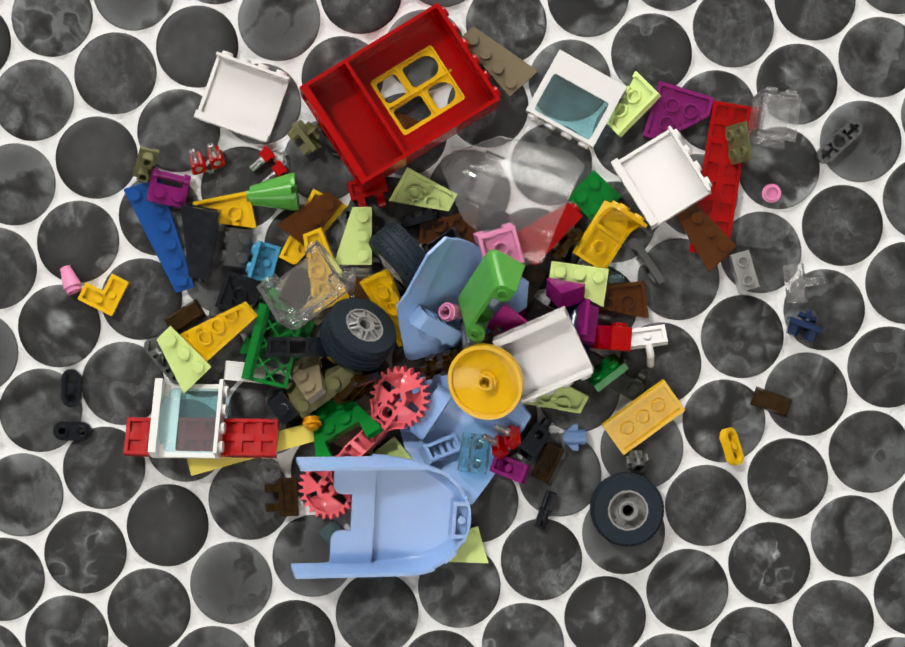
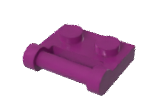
(166, 194)

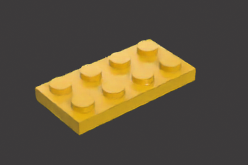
(643, 417)

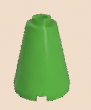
(275, 193)

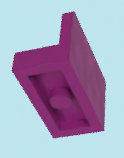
(587, 322)

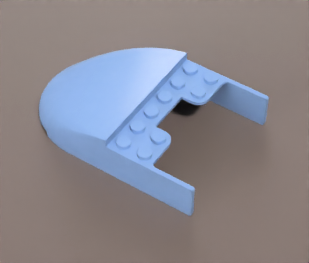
(401, 521)

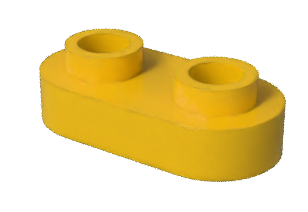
(731, 446)

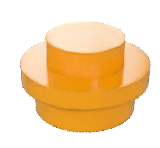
(312, 423)

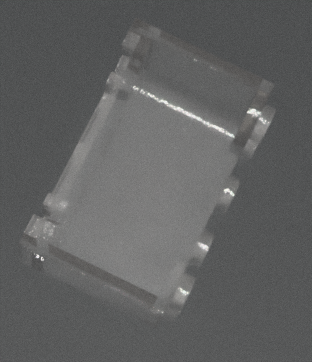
(774, 117)

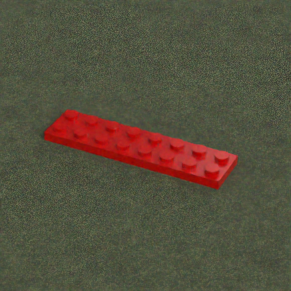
(718, 168)
(242, 438)

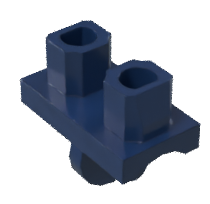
(811, 330)

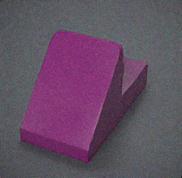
(510, 469)

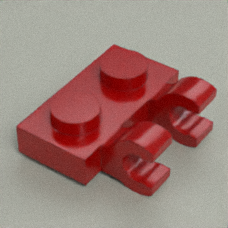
(375, 190)

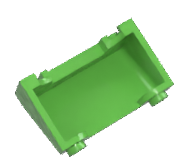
(493, 278)

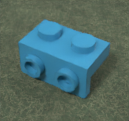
(263, 261)

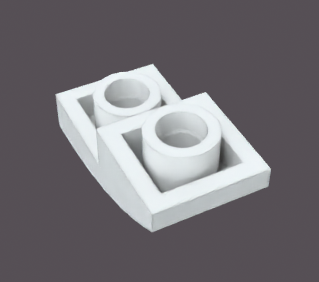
(234, 371)

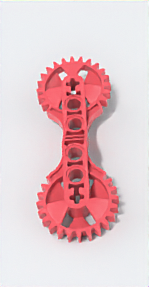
(360, 445)

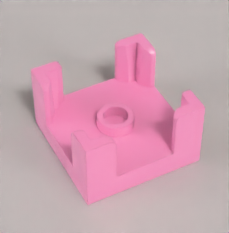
(501, 239)

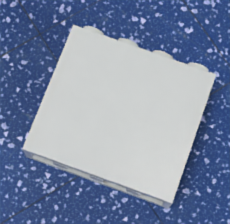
(243, 97)
(662, 177)
(547, 353)

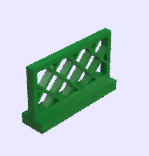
(255, 347)

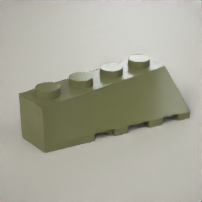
(335, 379)

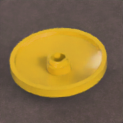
(486, 381)

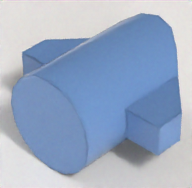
(574, 437)

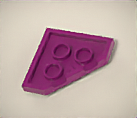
(677, 109)

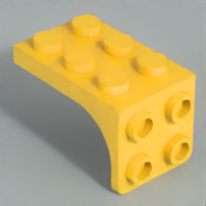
(607, 233)

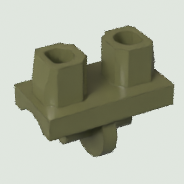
(308, 134)
(145, 162)

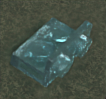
(473, 453)

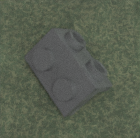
(235, 247)

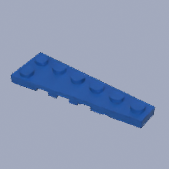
(162, 234)

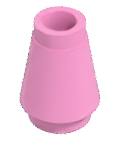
(70, 281)
(449, 312)

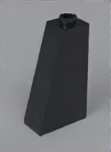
(200, 238)

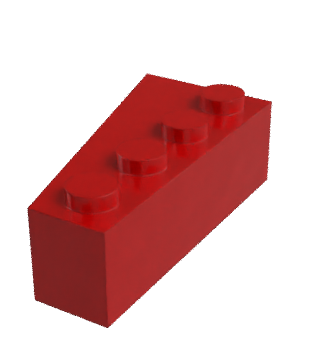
(613, 337)

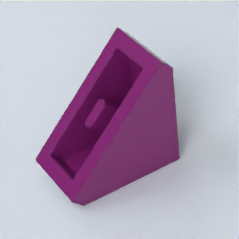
(564, 292)

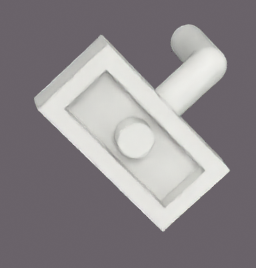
(648, 338)

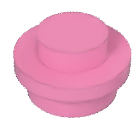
(771, 193)

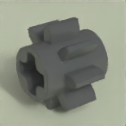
(637, 461)

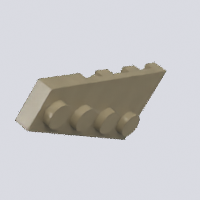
(501, 64)

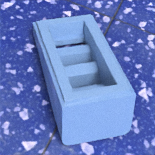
(430, 455)

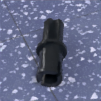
(545, 509)

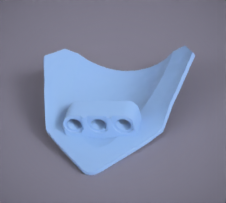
(439, 281)
(448, 418)

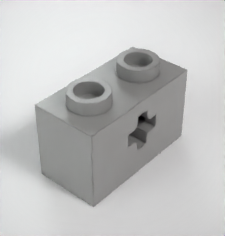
(743, 271)

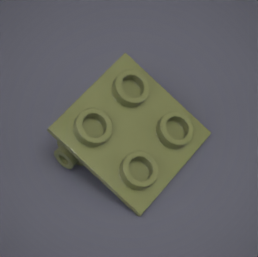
(738, 143)

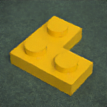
(107, 299)

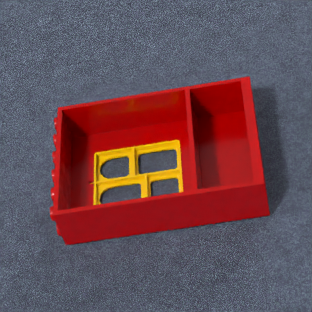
(365, 125)

